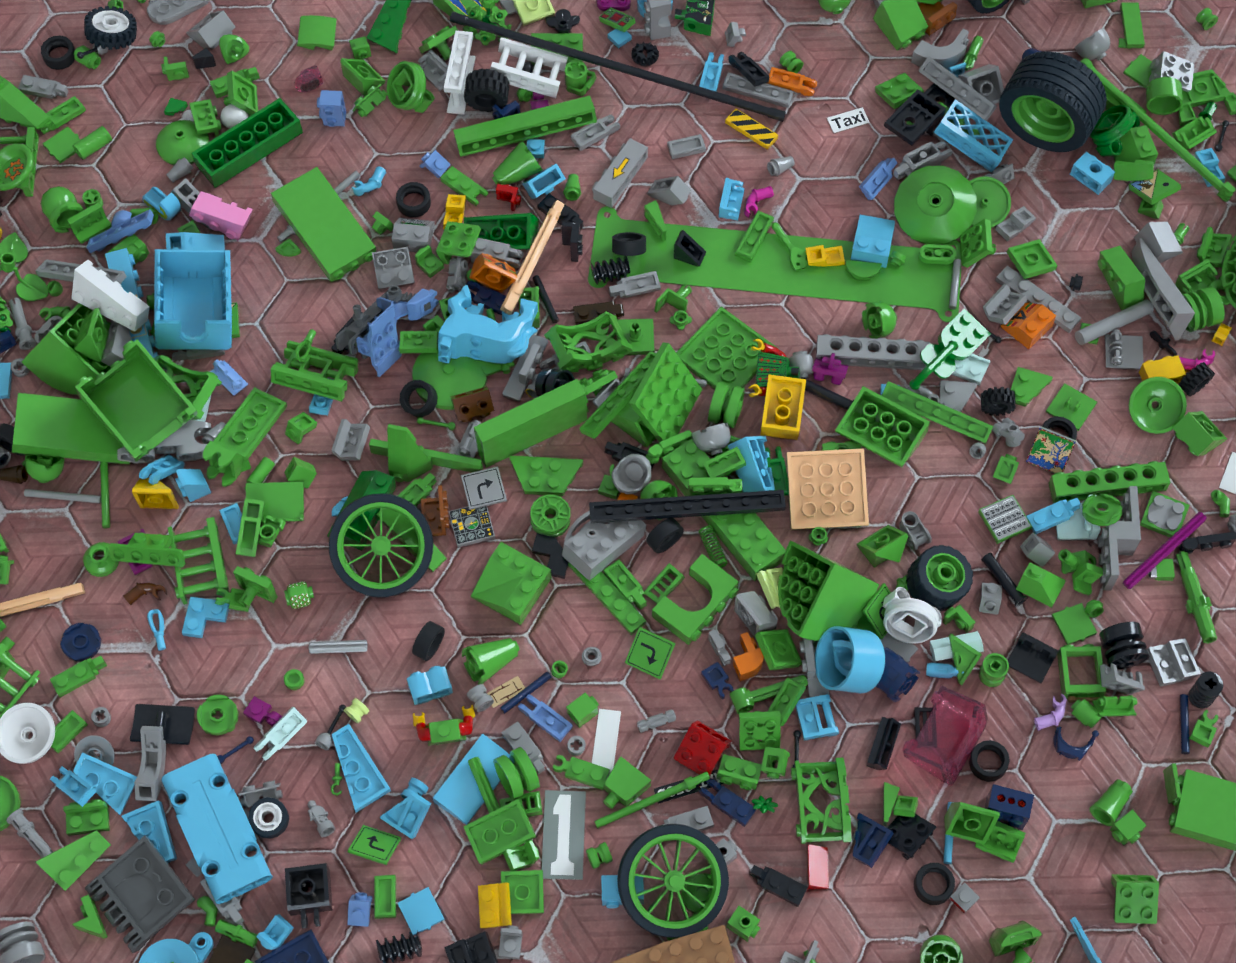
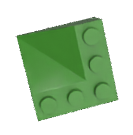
(511, 583)

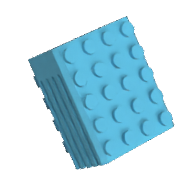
(192, 299)

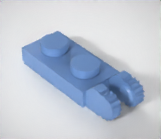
(546, 718)

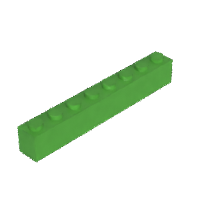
(525, 126)

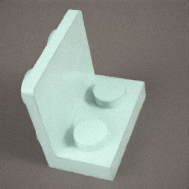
(1077, 528)

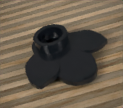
(562, 21)

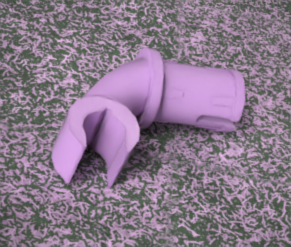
(1055, 716)

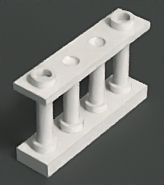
(459, 67)
(526, 80)

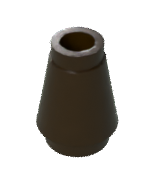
(14, 474)

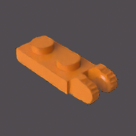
(792, 81)

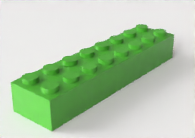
(741, 533)

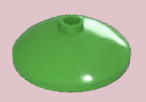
(172, 147)
(1169, 409)

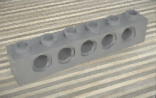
(865, 358)

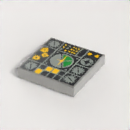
(471, 525)

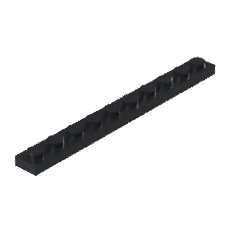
(687, 506)

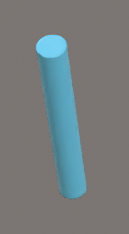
(948, 847)

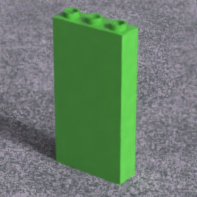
(324, 224)
(531, 422)
(61, 430)
(1205, 809)

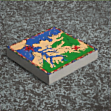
(1050, 450)

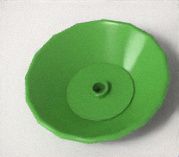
(930, 221)

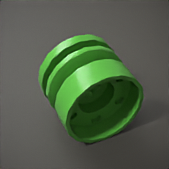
(1207, 308)

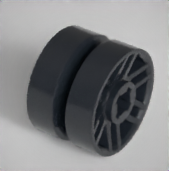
(550, 379)

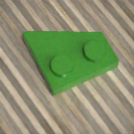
(1028, 385)

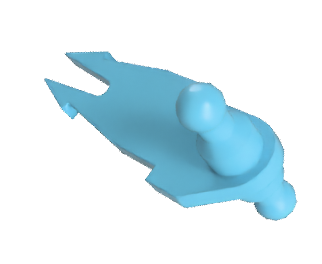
(1087, 947)

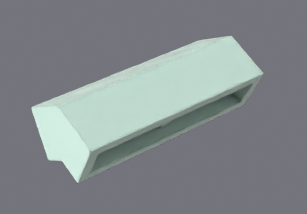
(942, 649)

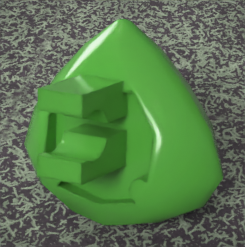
(233, 48)

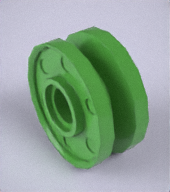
(550, 505)

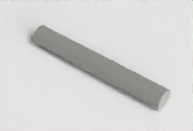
(954, 284)

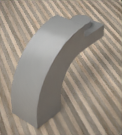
(945, 56)
(152, 764)

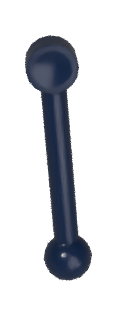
(249, 740)

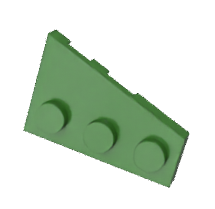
(74, 859)

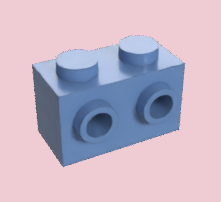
(332, 108)

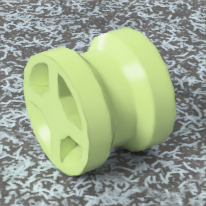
(356, 710)

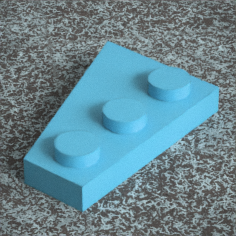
(110, 782)

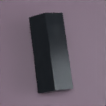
(883, 744)

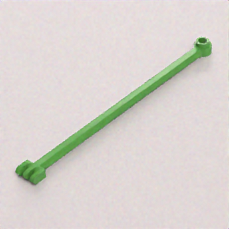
(1225, 190)

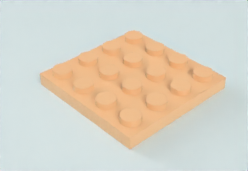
(827, 489)

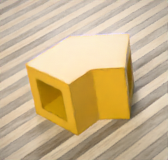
(1221, 334)

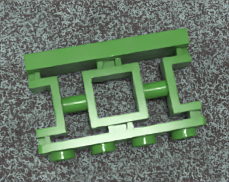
(311, 381)

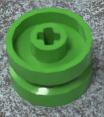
(725, 404)
(516, 773)

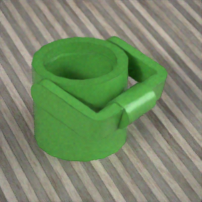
(576, 78)

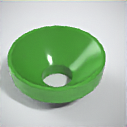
(99, 567)

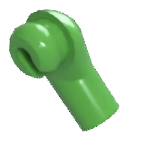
(210, 908)

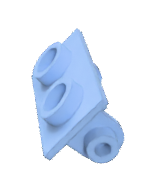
(230, 378)

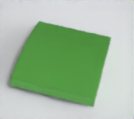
(317, 32)

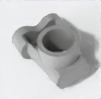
(1010, 431)

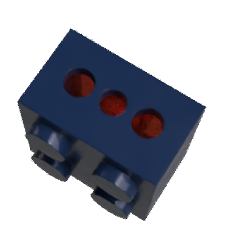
(1012, 804)

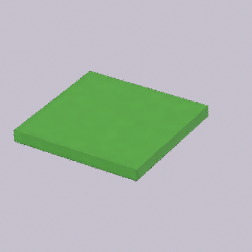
(722, 351)

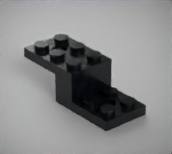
(922, 112)

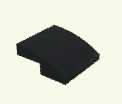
(472, 950)

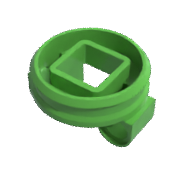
(416, 96)

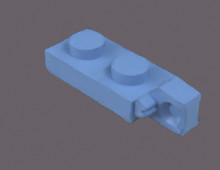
(878, 178)

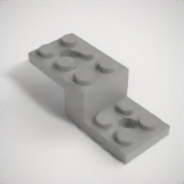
(1119, 538)

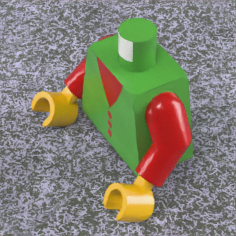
(445, 731)

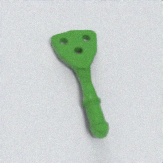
(794, 251)

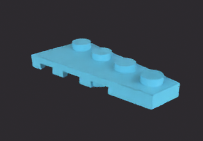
(360, 772)

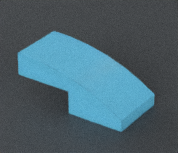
(1210, 161)

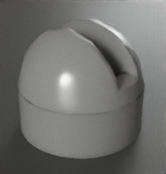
(974, 448)

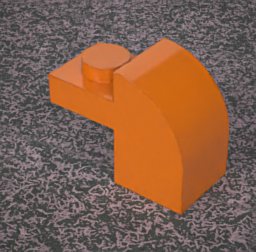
(749, 663)

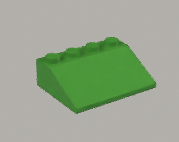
(883, 427)

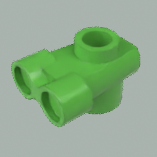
(270, 528)

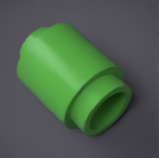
(90, 61)
(1085, 713)

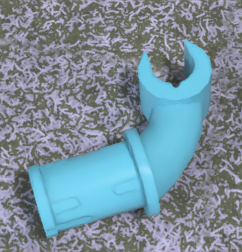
(373, 182)

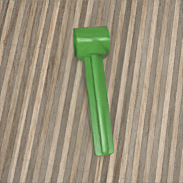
(744, 699)

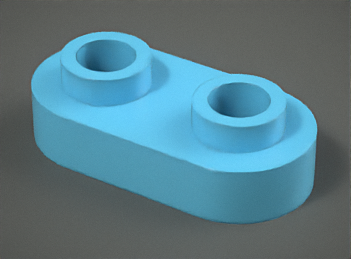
(204, 950)

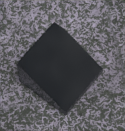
(203, 59)

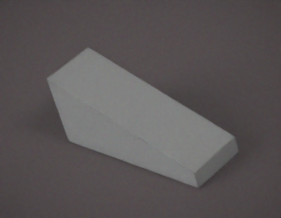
(605, 392)

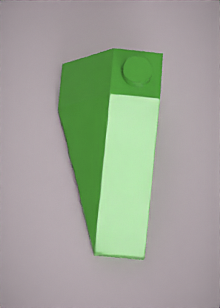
(19, 108)
(405, 457)

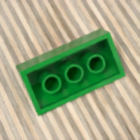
(367, 483)

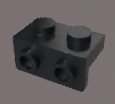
(572, 238)

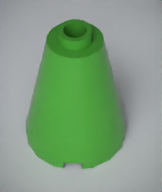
(516, 166)
(489, 658)

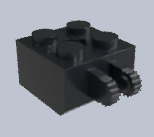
(317, 900)

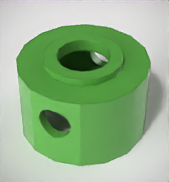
(1164, 95)

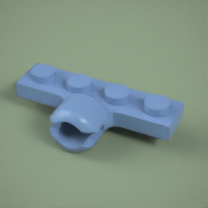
(122, 226)

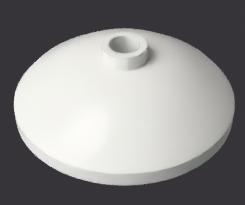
(17, 725)

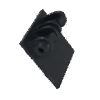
(1032, 657)
(910, 834)

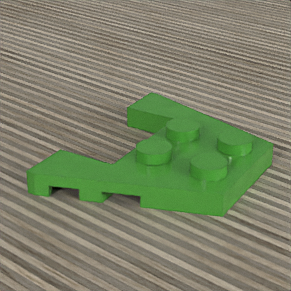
(1205, 88)

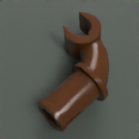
(141, 589)

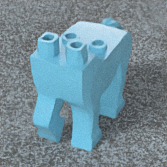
(481, 338)

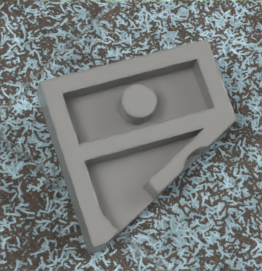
(955, 393)

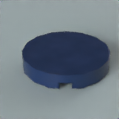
(80, 642)

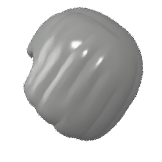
(632, 474)

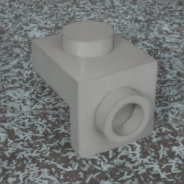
(990, 598)

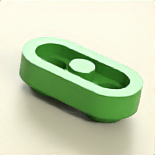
(937, 254)

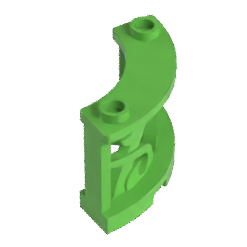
(567, 337)
(194, 379)
(835, 773)

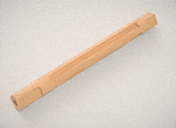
(532, 257)
(40, 599)

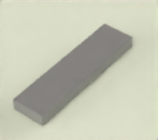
(764, 92)

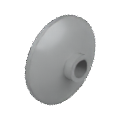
(93, 742)

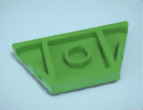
(545, 474)

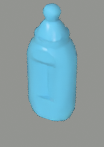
(941, 670)

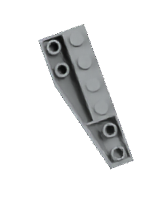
(1162, 291)

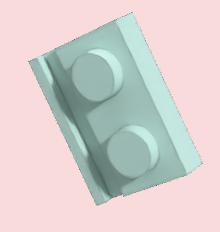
(972, 368)

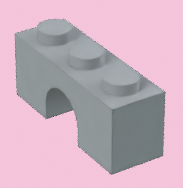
(657, 18)

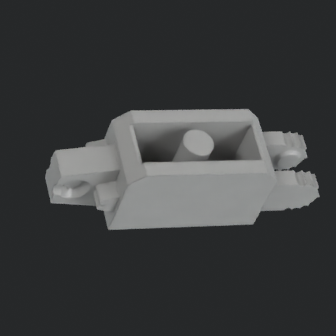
(923, 156)
(498, 251)

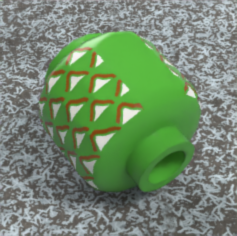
(298, 595)

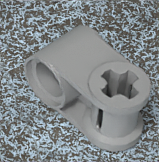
(917, 532)

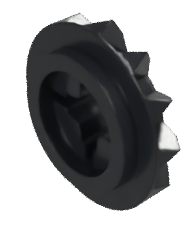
(639, 57)

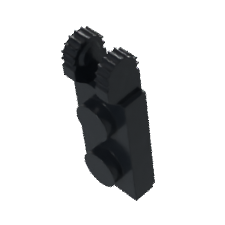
(749, 69)
(1207, 542)

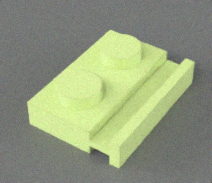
(769, 584)

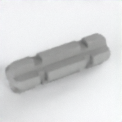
(656, 720)

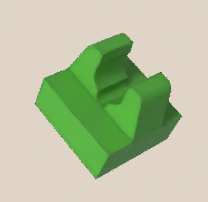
(381, 223)

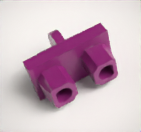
(831, 367)

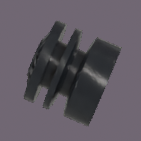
(1124, 645)

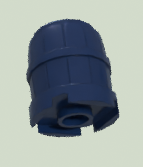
(897, 676)

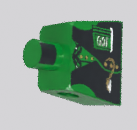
(697, 16)

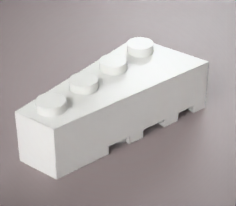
(97, 291)

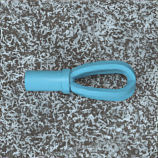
(157, 634)

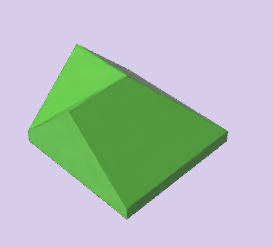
(884, 545)

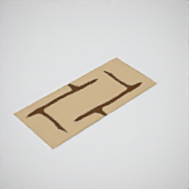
(506, 691)

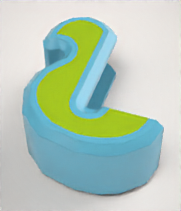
(165, 205)

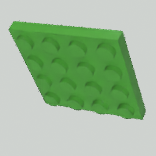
(665, 394)

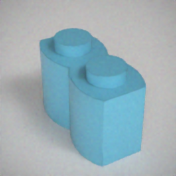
(429, 685)

